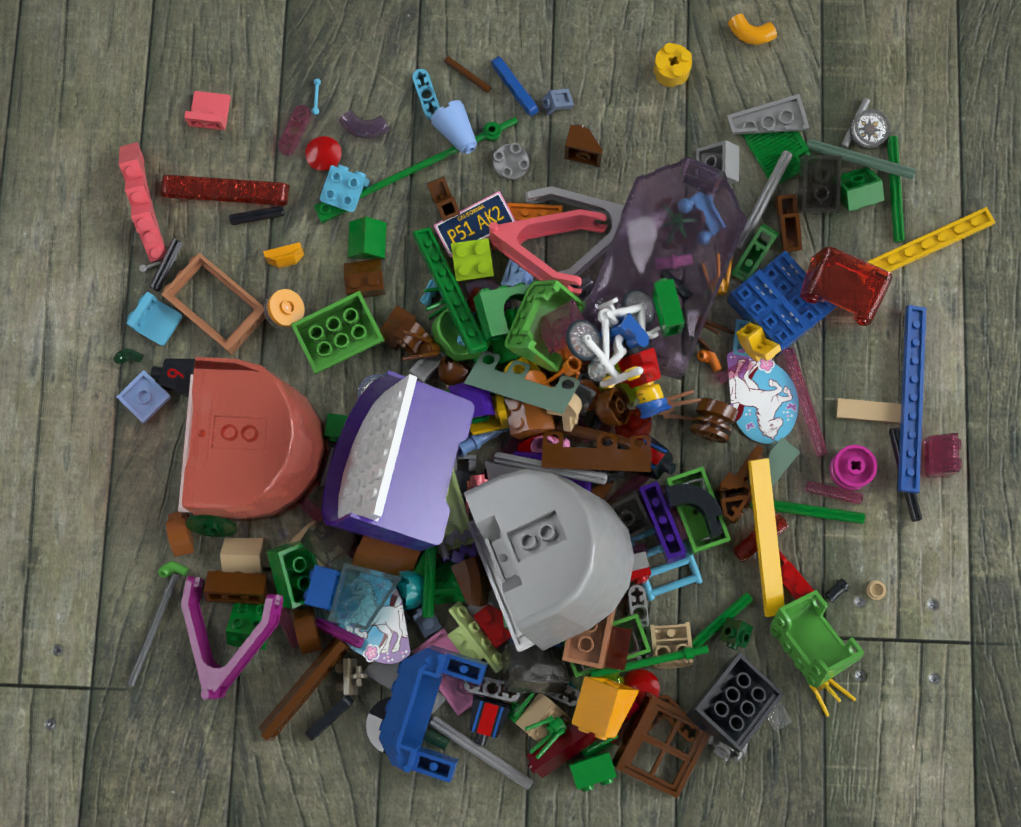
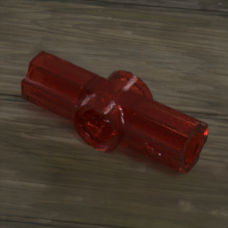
(749, 545)

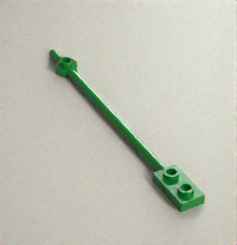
(328, 212)

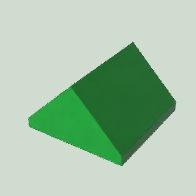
(367, 239)

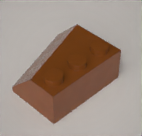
(385, 556)

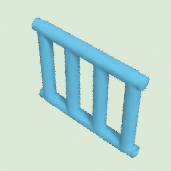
(690, 560)

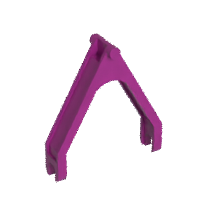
(214, 678)

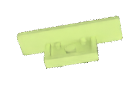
(471, 640)

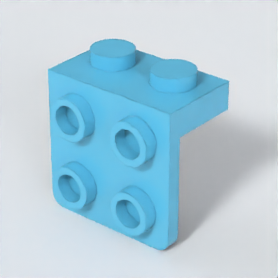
(343, 188)
(154, 319)

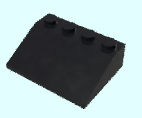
(735, 703)

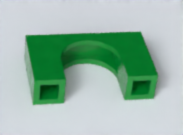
(491, 308)

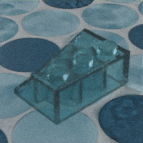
(360, 596)

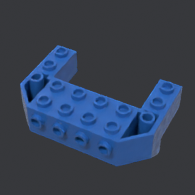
(412, 706)

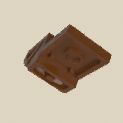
(738, 490)

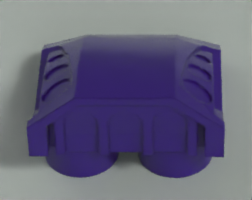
(479, 397)

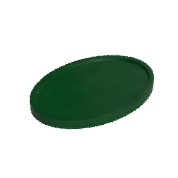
(211, 525)

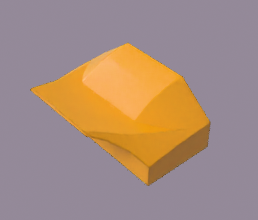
(284, 255)

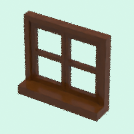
(638, 733)

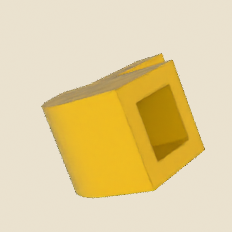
(755, 343)

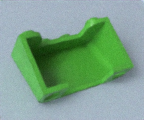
(812, 640)

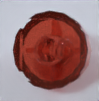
(635, 426)

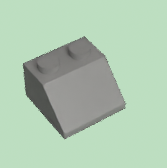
(722, 156)

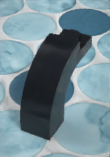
(701, 500)

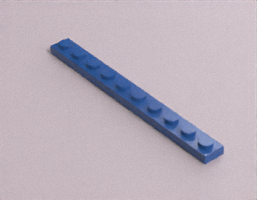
(912, 399)

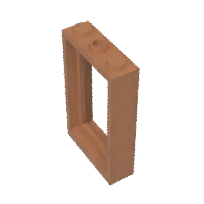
(246, 327)

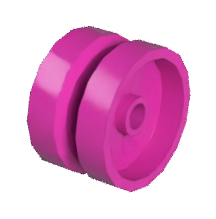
(861, 460)

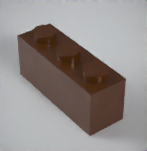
(236, 587)

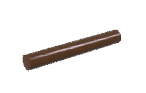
(470, 76)

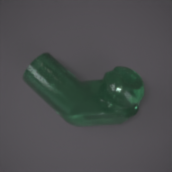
(126, 355)

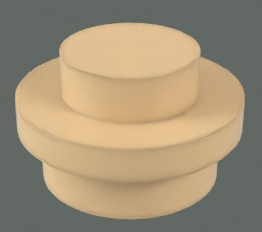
(876, 590)

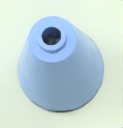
(455, 126)

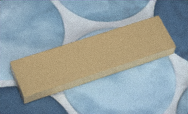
(868, 411)

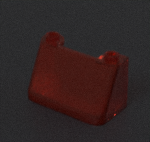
(846, 283)

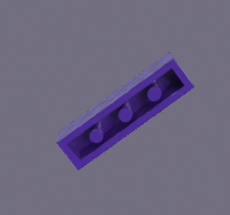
(662, 523)

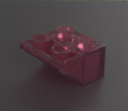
(942, 455)

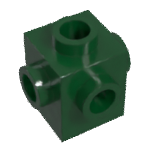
(736, 633)

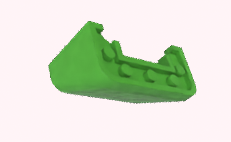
(525, 333)

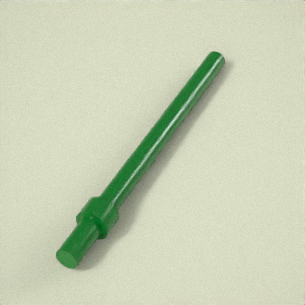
(687, 653)

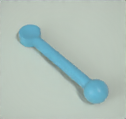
(315, 110)

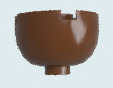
(452, 372)
(612, 407)

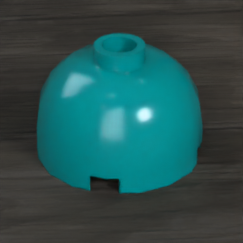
(410, 589)

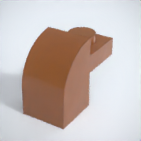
(179, 535)

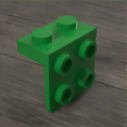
(446, 585)
(242, 623)

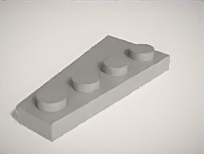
(776, 116)
(387, 674)

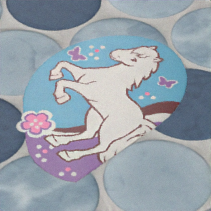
(764, 399)
(389, 637)

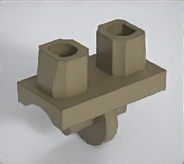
(351, 676)

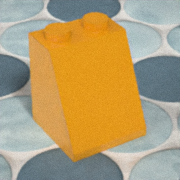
(602, 706)

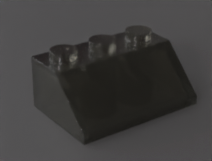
(329, 543)

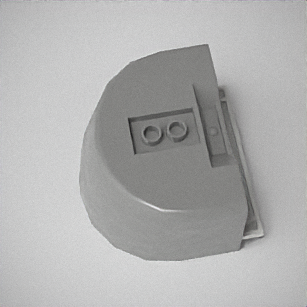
(550, 554)

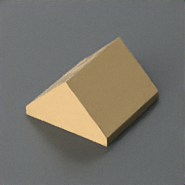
(242, 555)

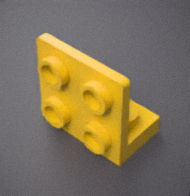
(496, 422)

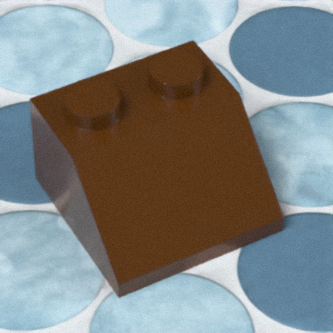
(582, 146)
(364, 277)

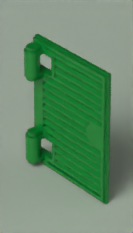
(769, 147)

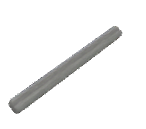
(764, 199)
(533, 464)
(481, 752)

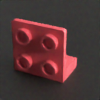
(208, 110)

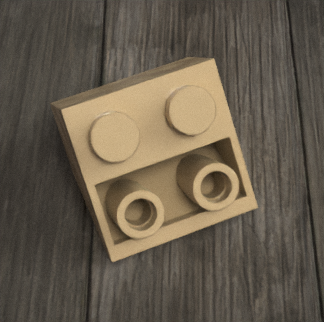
(540, 710)

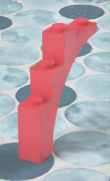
(142, 212)

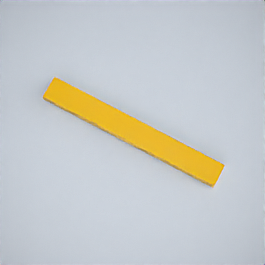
(934, 240)
(766, 535)

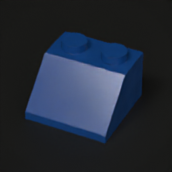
(322, 587)

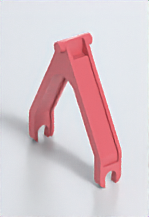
(509, 237)

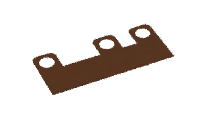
(600, 458)

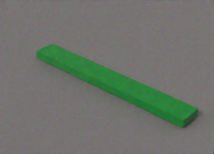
(450, 291)

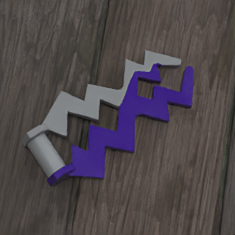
(457, 557)

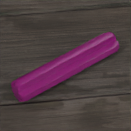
(339, 633)

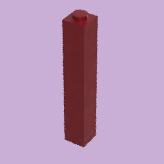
(565, 747)

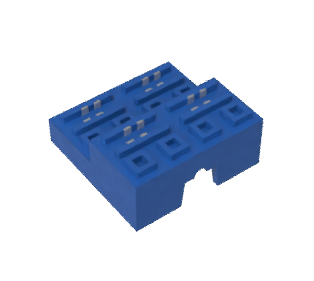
(775, 304)

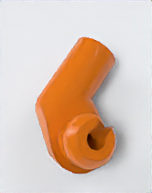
(710, 358)

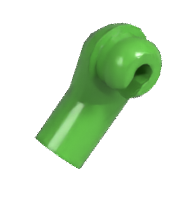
(172, 567)

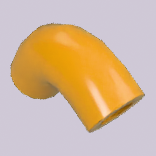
(751, 34)

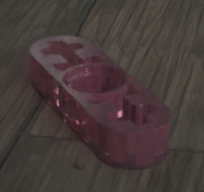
(284, 140)

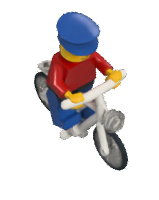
(630, 347)

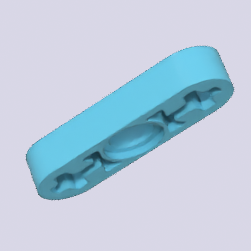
(427, 87)

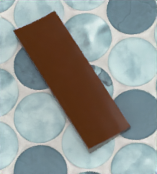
(303, 689)

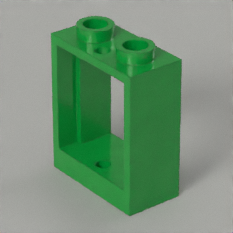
(667, 307)

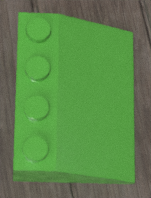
(337, 332)

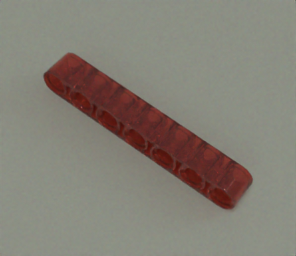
(225, 190)

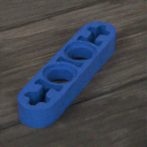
(514, 86)

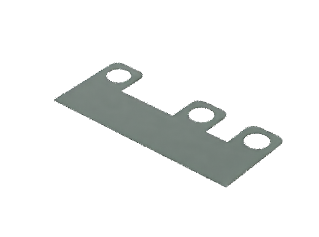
(518, 388)

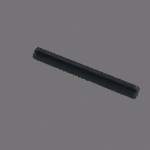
(911, 499)

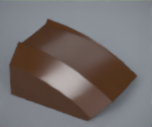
(472, 581)

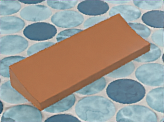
(590, 646)

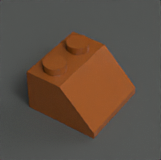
(526, 419)

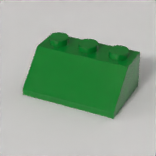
(291, 571)

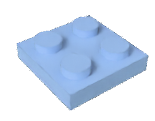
(143, 396)

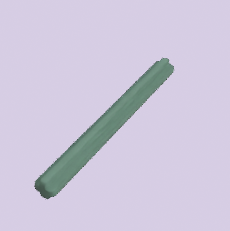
(861, 159)

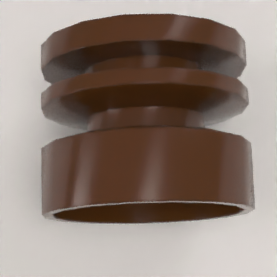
(713, 420)

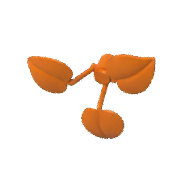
(570, 367)

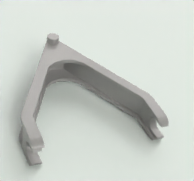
(610, 209)

